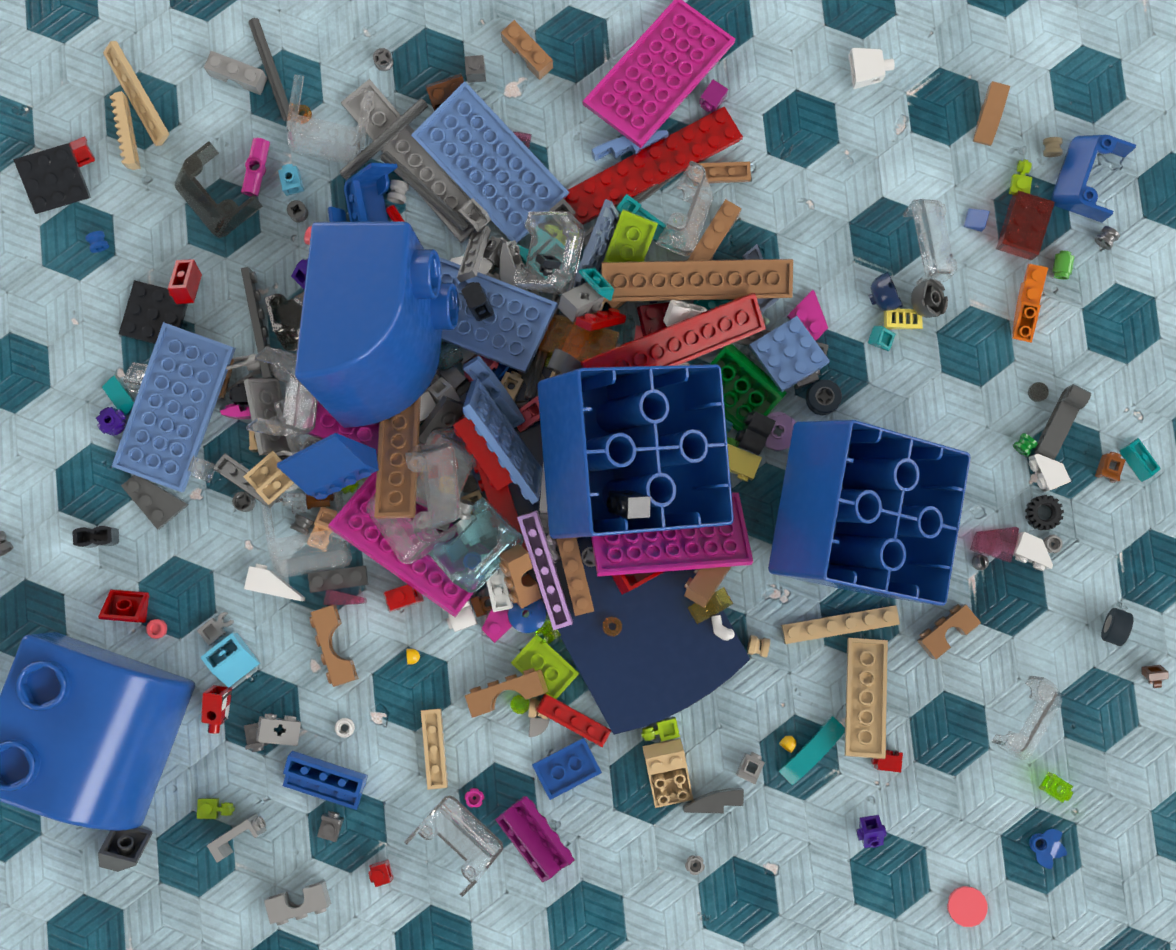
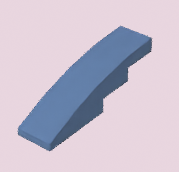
(623, 145)
(478, 369)

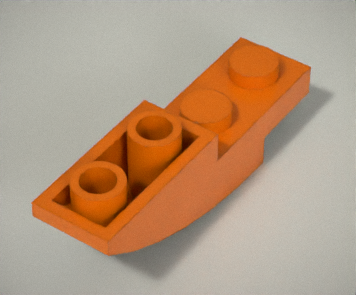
(1028, 303)

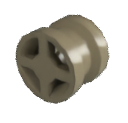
(1052, 147)

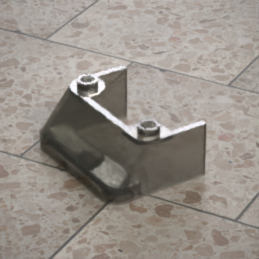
(218, 218)

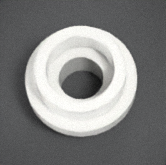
(338, 727)

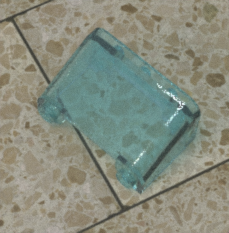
(476, 550)

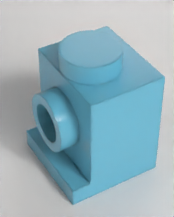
(292, 185)

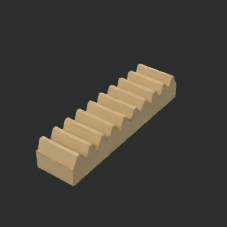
(126, 131)
(434, 749)

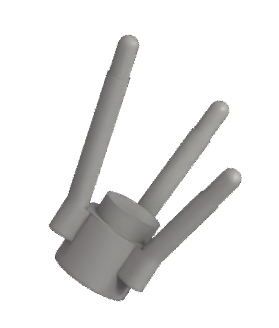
(250, 363)

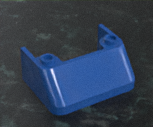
(1071, 188)
(365, 193)

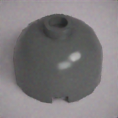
(929, 299)

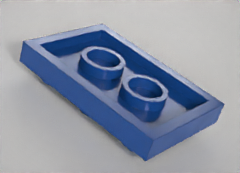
(566, 768)

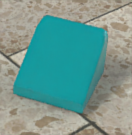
(881, 338)

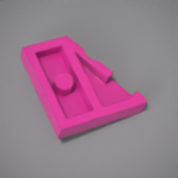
(810, 315)

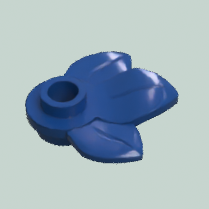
(1049, 847)

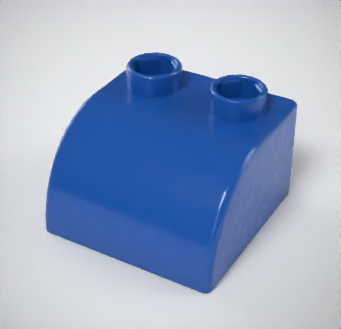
(371, 319)
(639, 433)
(869, 511)
(86, 732)

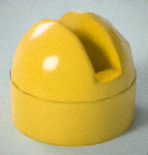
(412, 656)
(788, 743)

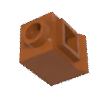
(1104, 470)

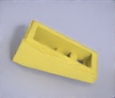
(888, 319)

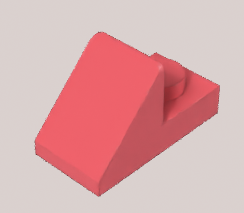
(530, 413)

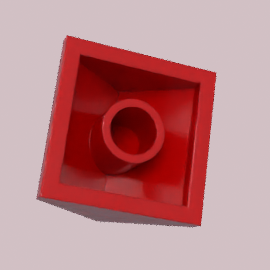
(125, 606)

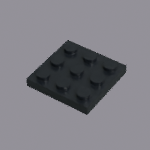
(52, 178)
(147, 310)

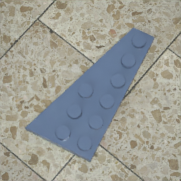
(599, 241)

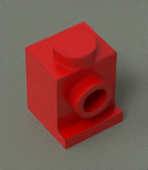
(891, 763)
(380, 873)

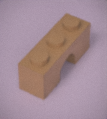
(535, 57)
(514, 564)
(934, 640)

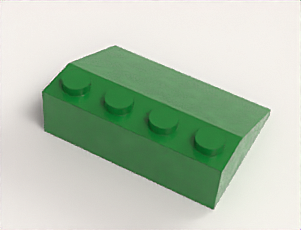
(745, 387)

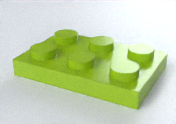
(631, 238)
(555, 669)

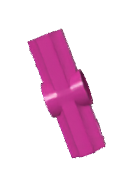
(253, 178)

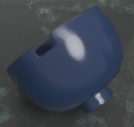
(885, 293)

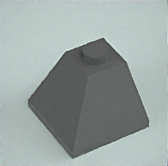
(123, 848)

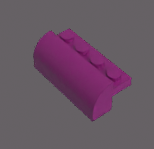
(534, 839)

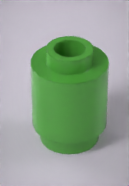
(1063, 265)

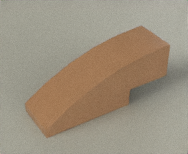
(991, 113)

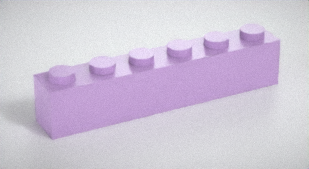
(545, 570)

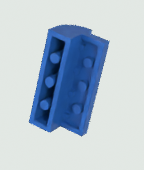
(324, 780)

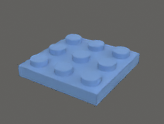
(789, 354)

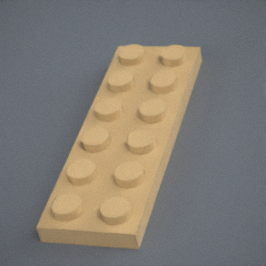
(866, 698)

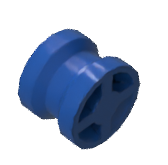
(97, 241)

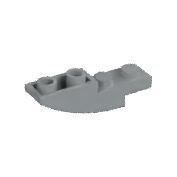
(510, 261)

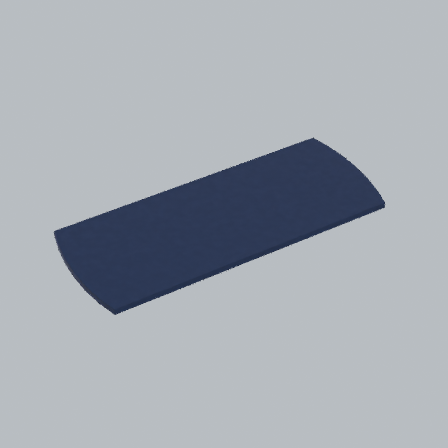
(660, 655)

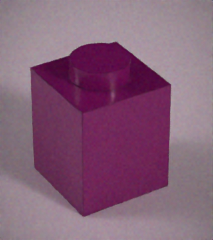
(713, 96)

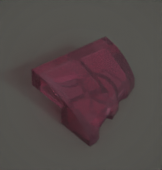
(996, 543)

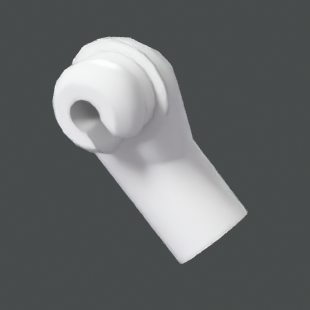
(552, 545)
(719, 630)

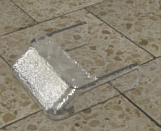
(325, 138)
(306, 552)

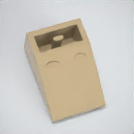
(668, 772)

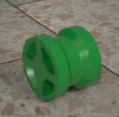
(1025, 445)

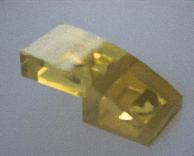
(717, 603)

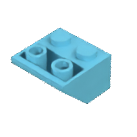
(230, 659)

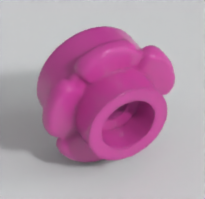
(469, 798)

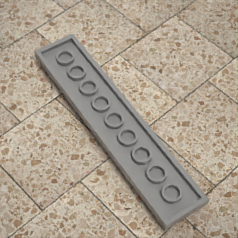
(410, 154)

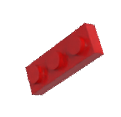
(600, 319)

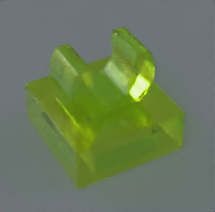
(549, 634)

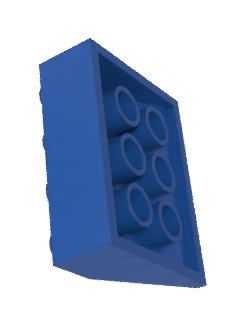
(330, 465)

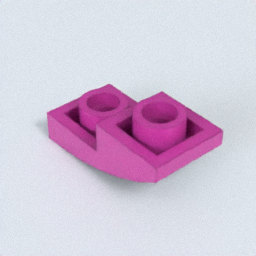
(236, 412)

